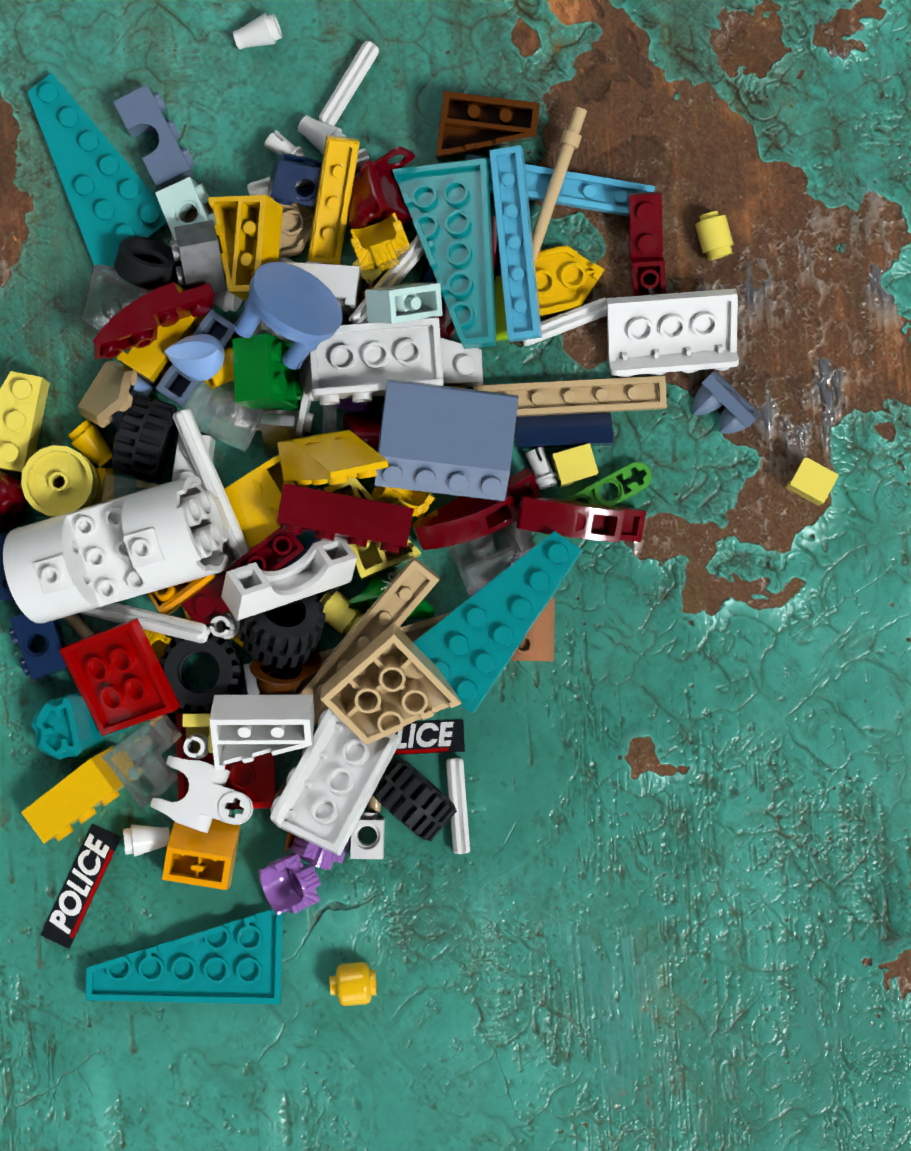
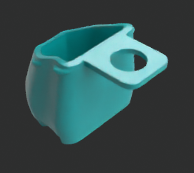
(67, 728)

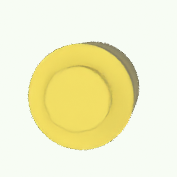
(714, 235)
(338, 613)

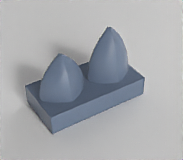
(718, 392)

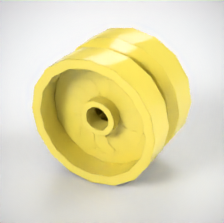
(60, 464)

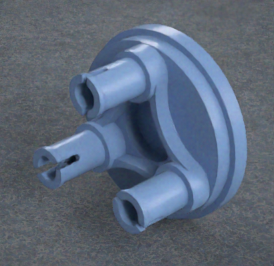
(292, 306)

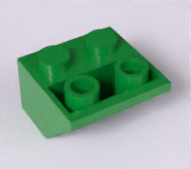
(261, 375)

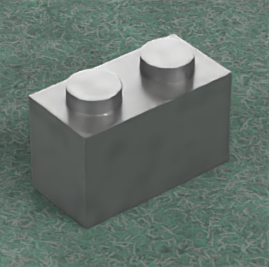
(199, 256)

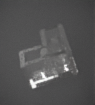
(139, 759)

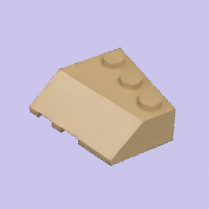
(387, 687)

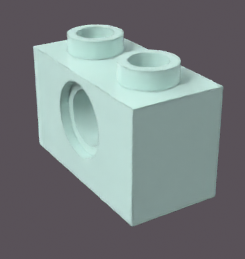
(180, 199)
(403, 303)

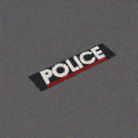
(431, 737)
(80, 886)

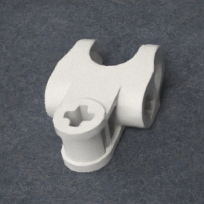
(205, 798)

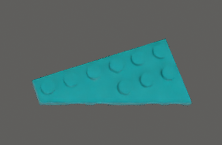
(99, 183)
(454, 227)
(488, 628)
(216, 965)

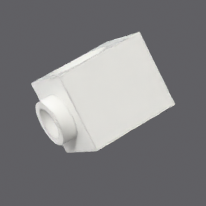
(373, 850)

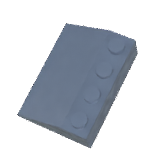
(446, 440)

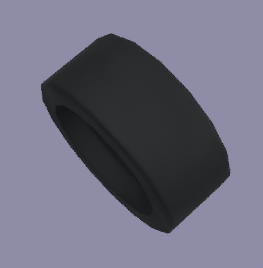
(145, 262)

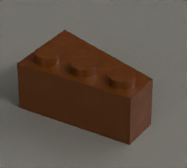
(483, 122)

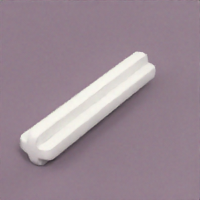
(349, 83)
(571, 320)
(457, 795)

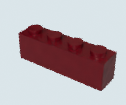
(344, 517)

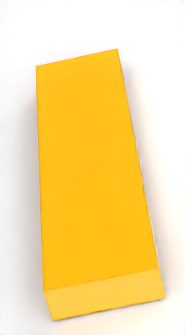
(333, 199)

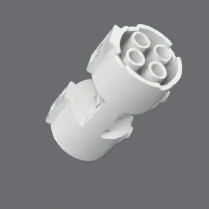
(116, 550)

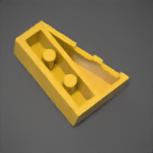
(248, 236)
(152, 361)
(73, 799)

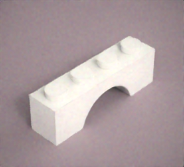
(323, 567)

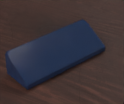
(564, 431)

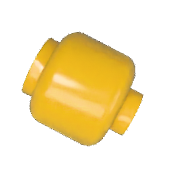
(353, 984)

